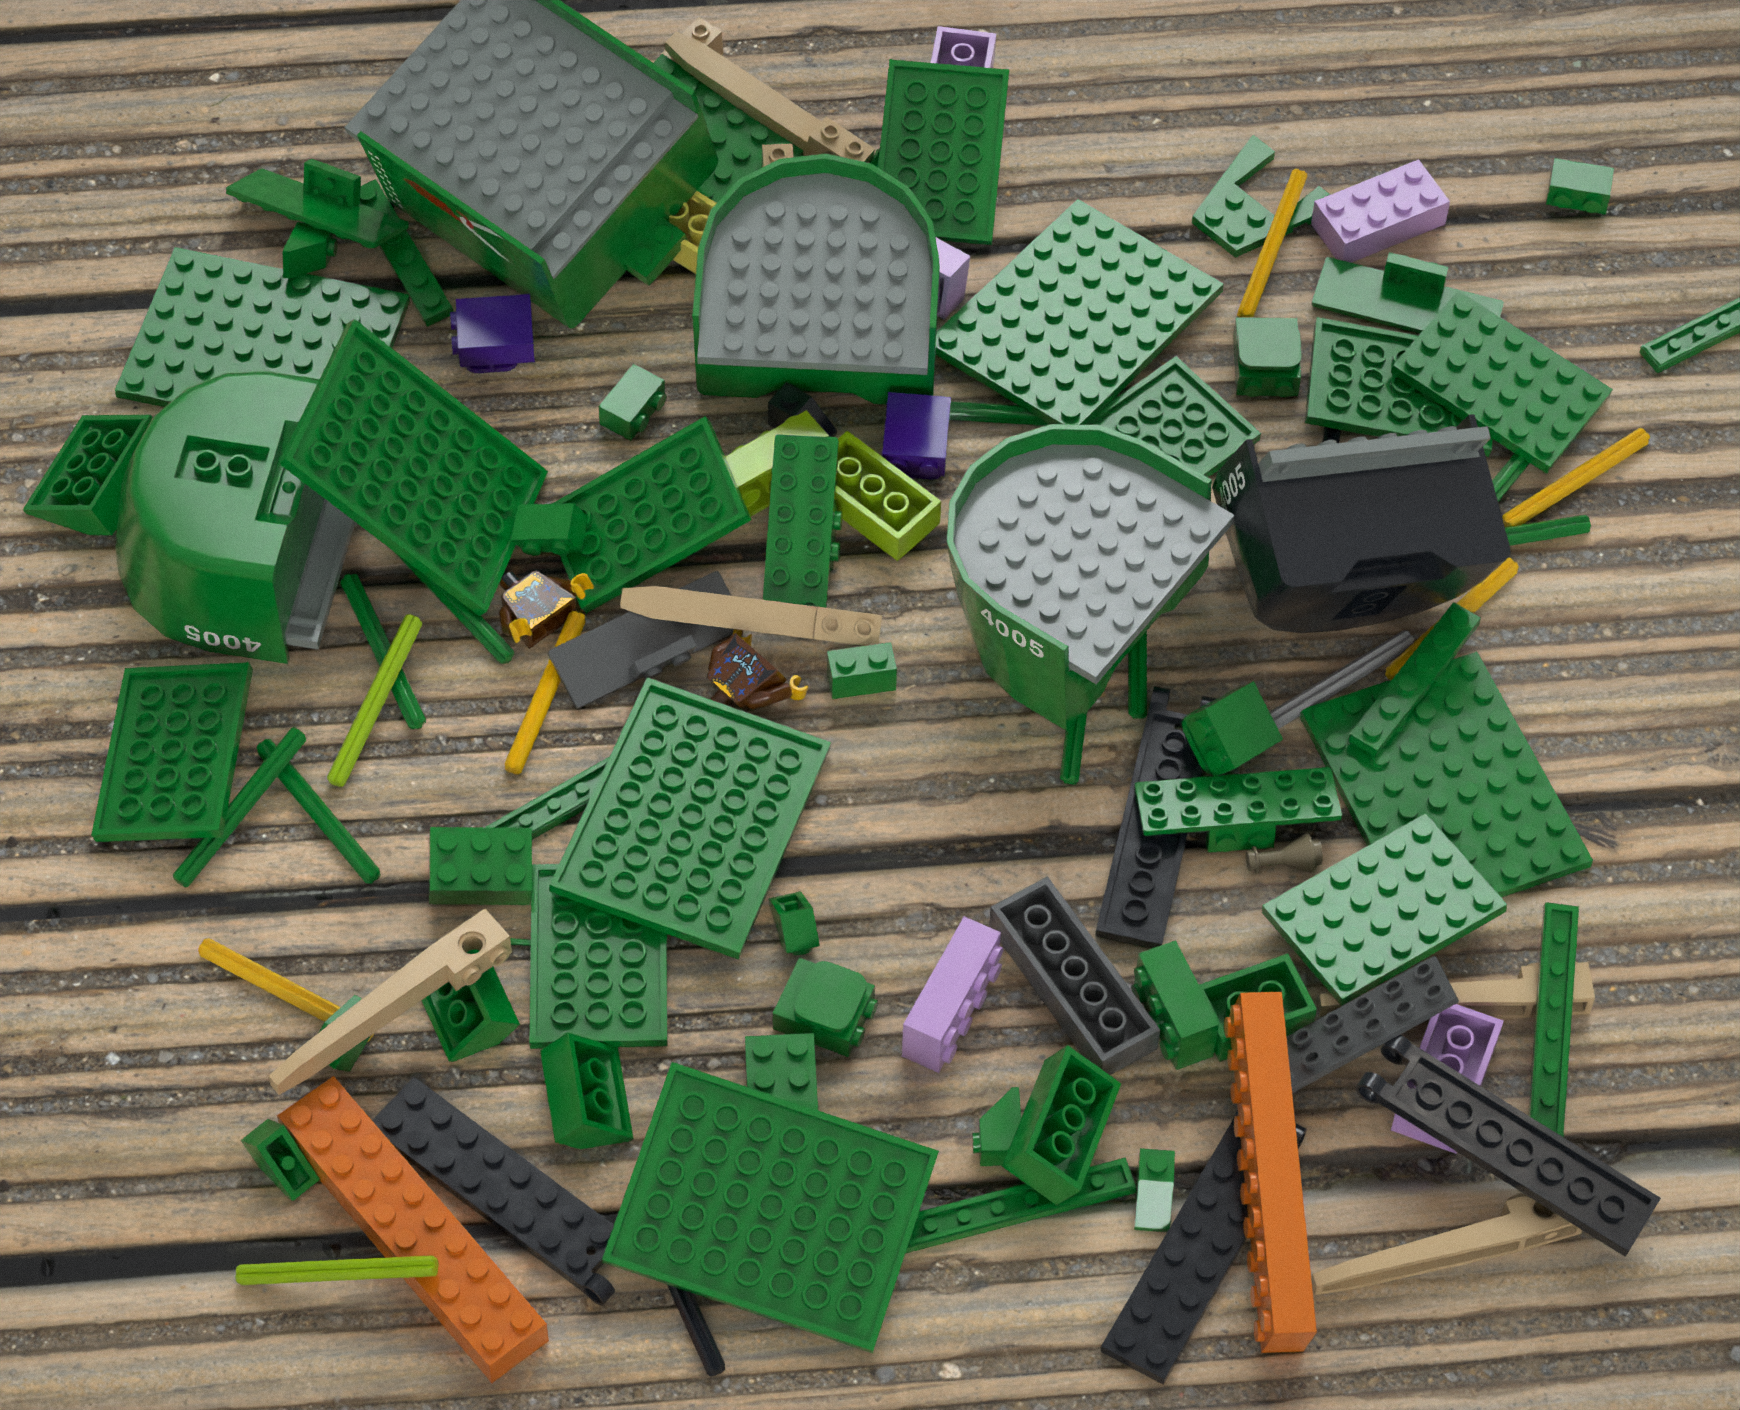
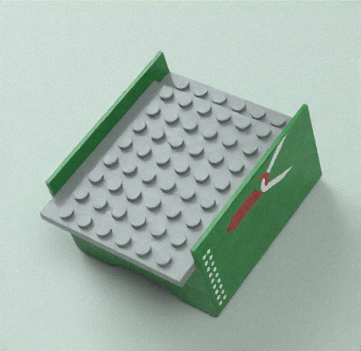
(539, 150)

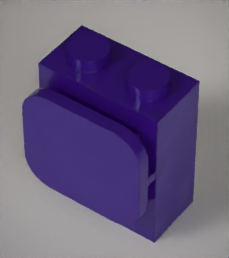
(493, 333)
(917, 434)

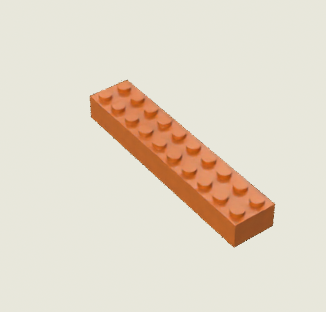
(1270, 1173)
(409, 1220)

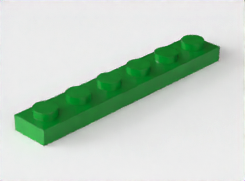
(408, 263)
(1414, 679)

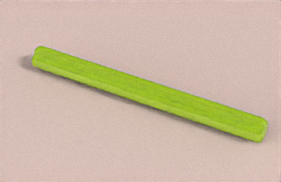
(374, 700)
(337, 1270)

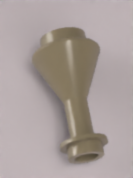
(1301, 854)

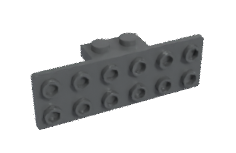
(632, 649)
(1368, 1022)

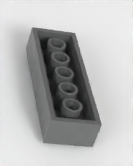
(1074, 977)

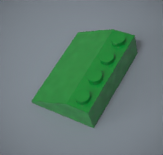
(87, 474)

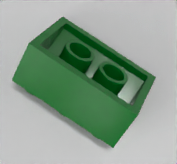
(472, 1017)
(586, 1092)

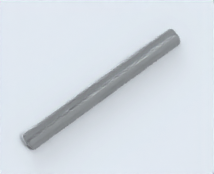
(1342, 678)

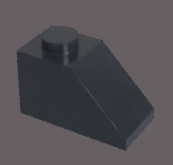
(791, 402)

